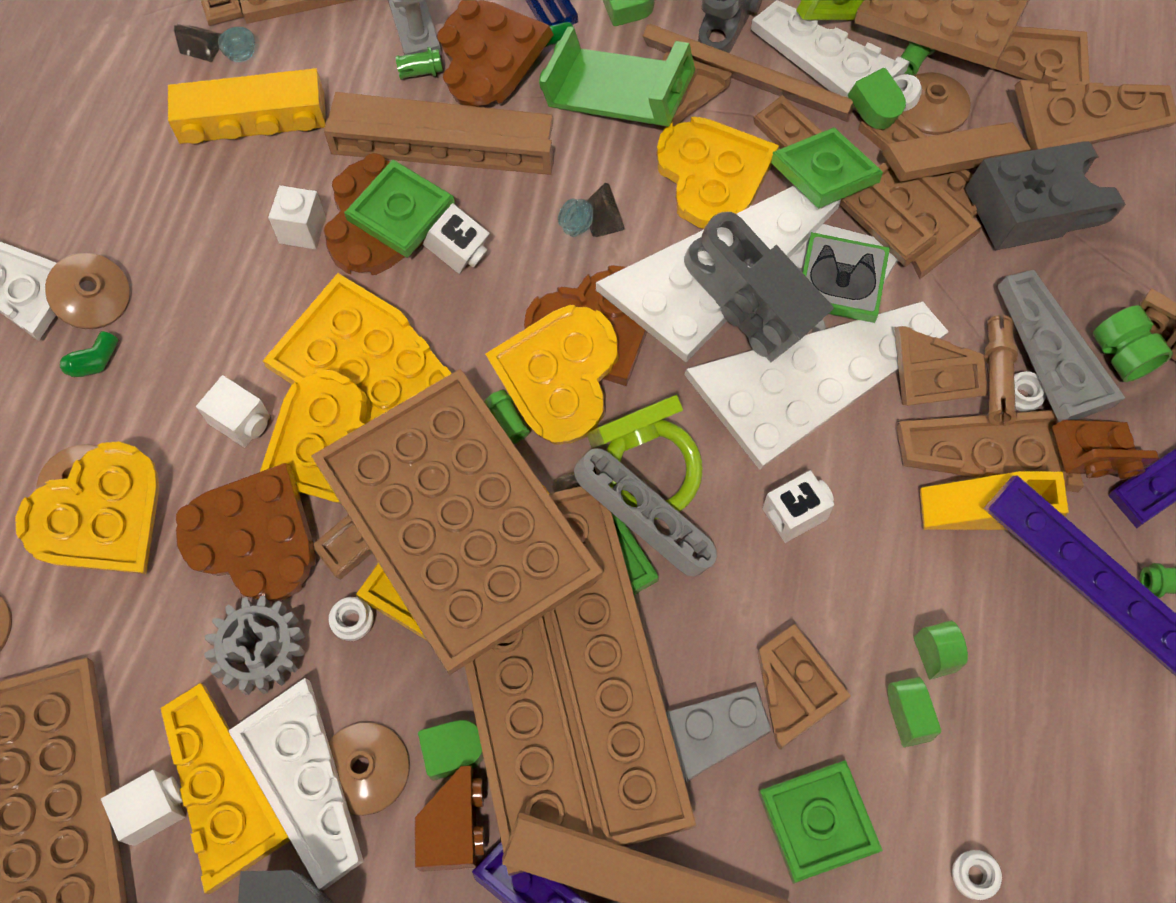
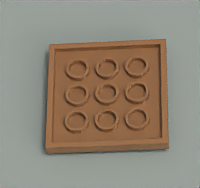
(957, 27)

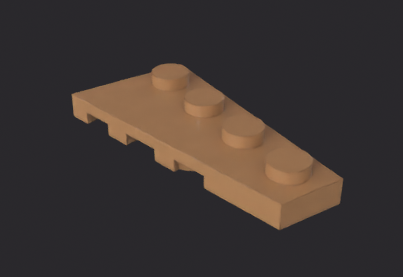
(1091, 112)
(982, 449)

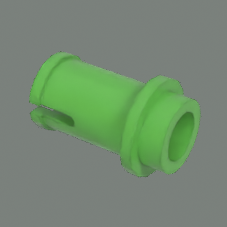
(915, 55)
(419, 64)
(507, 416)
(1159, 579)

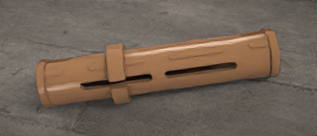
(1001, 356)

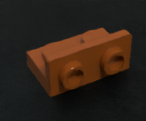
(1100, 449)

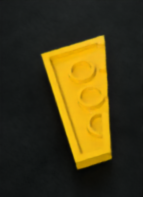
(223, 800)

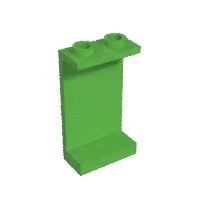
(616, 83)

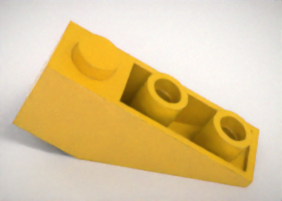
(962, 503)

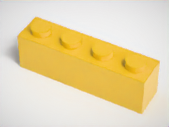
(246, 106)

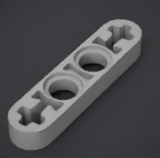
(642, 517)

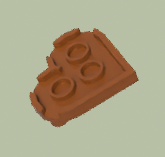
(489, 50)
(346, 243)
(628, 332)
(251, 533)

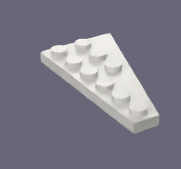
(671, 301)
(785, 400)

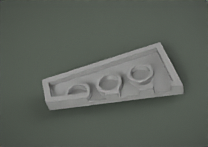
(1062, 359)
(716, 730)

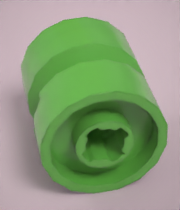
(1131, 342)

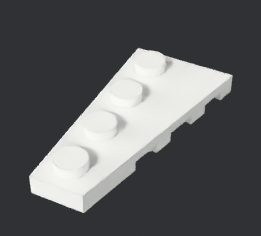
(822, 51)

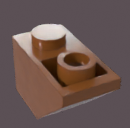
(447, 825)

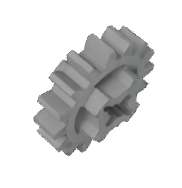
(237, 636)

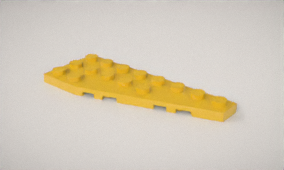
(362, 340)

